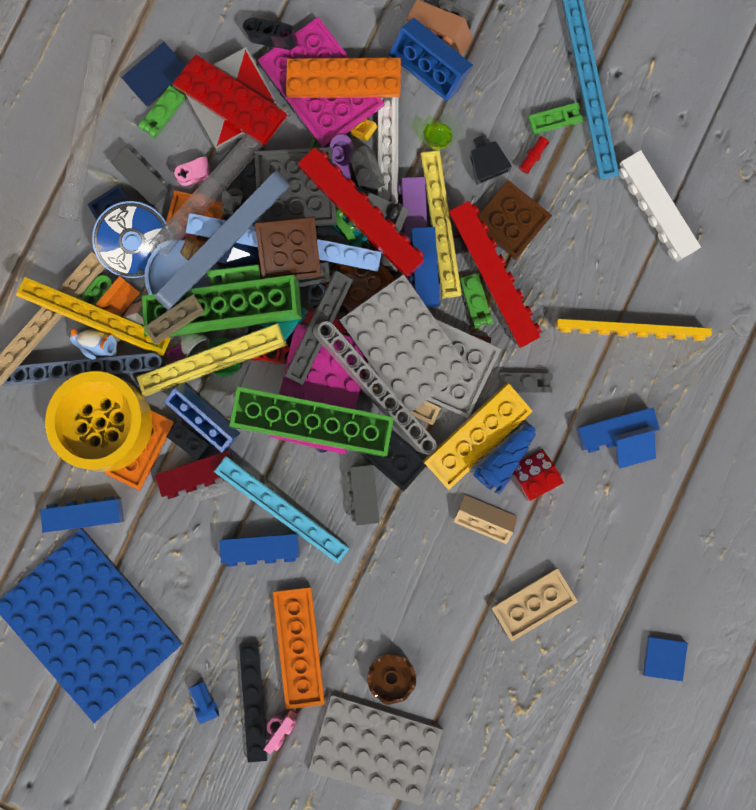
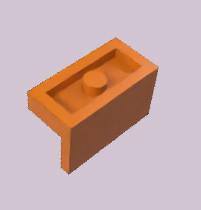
(118, 297)

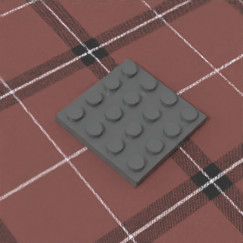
(302, 196)

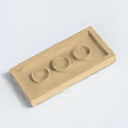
(534, 604)

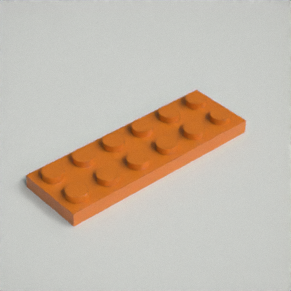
(343, 78)
(298, 648)

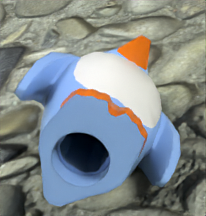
(94, 343)

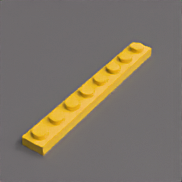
(89, 315)
(640, 330)

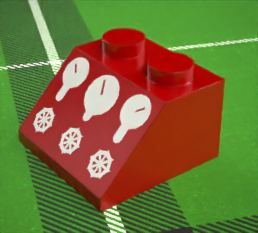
(537, 475)

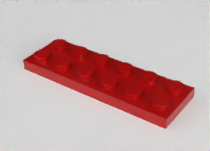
(230, 99)

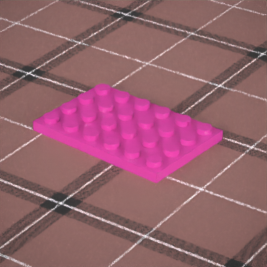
(321, 116)
(324, 383)

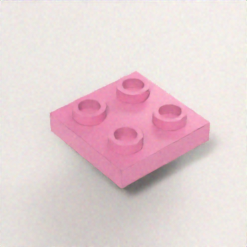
(277, 736)

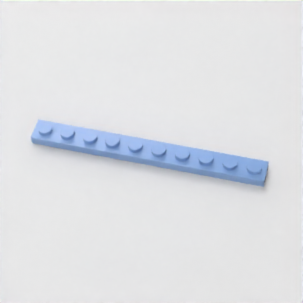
(328, 250)

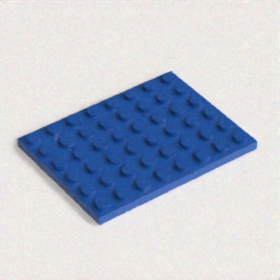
(88, 625)

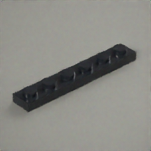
(253, 702)

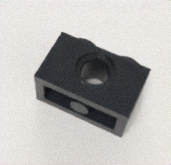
(188, 440)

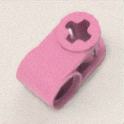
(195, 171)

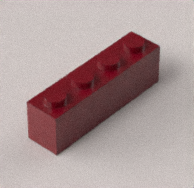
(190, 476)

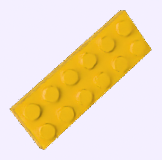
(477, 436)

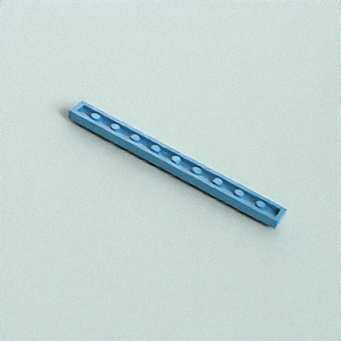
(590, 89)

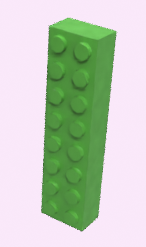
(236, 305)
(311, 422)

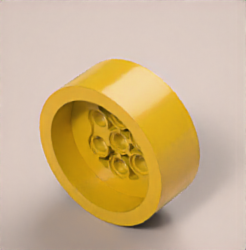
(68, 414)

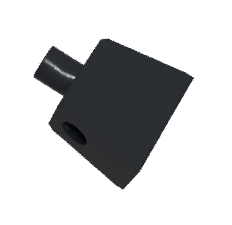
(488, 160)

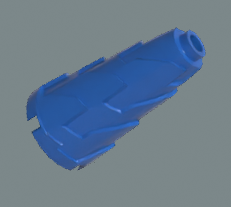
(502, 460)

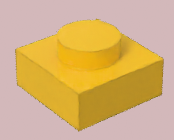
(364, 130)

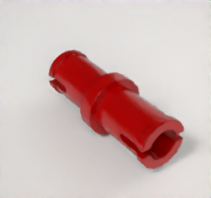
(533, 155)

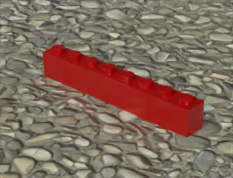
(361, 212)
(494, 274)

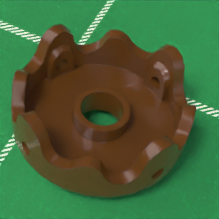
(389, 692)

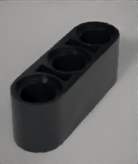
(270, 33)

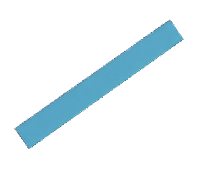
(281, 509)

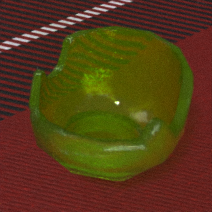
(437, 136)

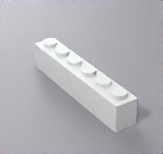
(658, 206)

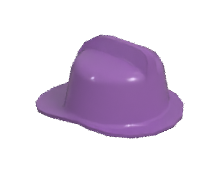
(341, 146)

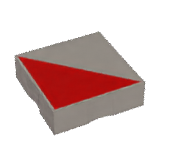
(244, 70)

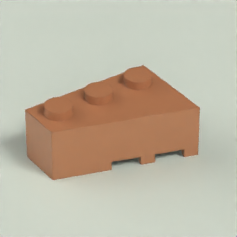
(445, 25)

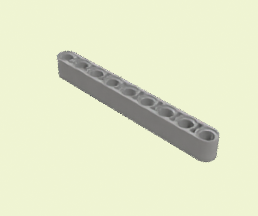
(367, 383)

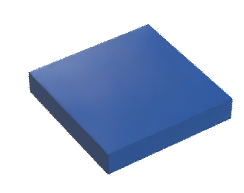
(635, 447)
(665, 658)

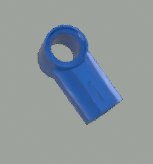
(204, 706)

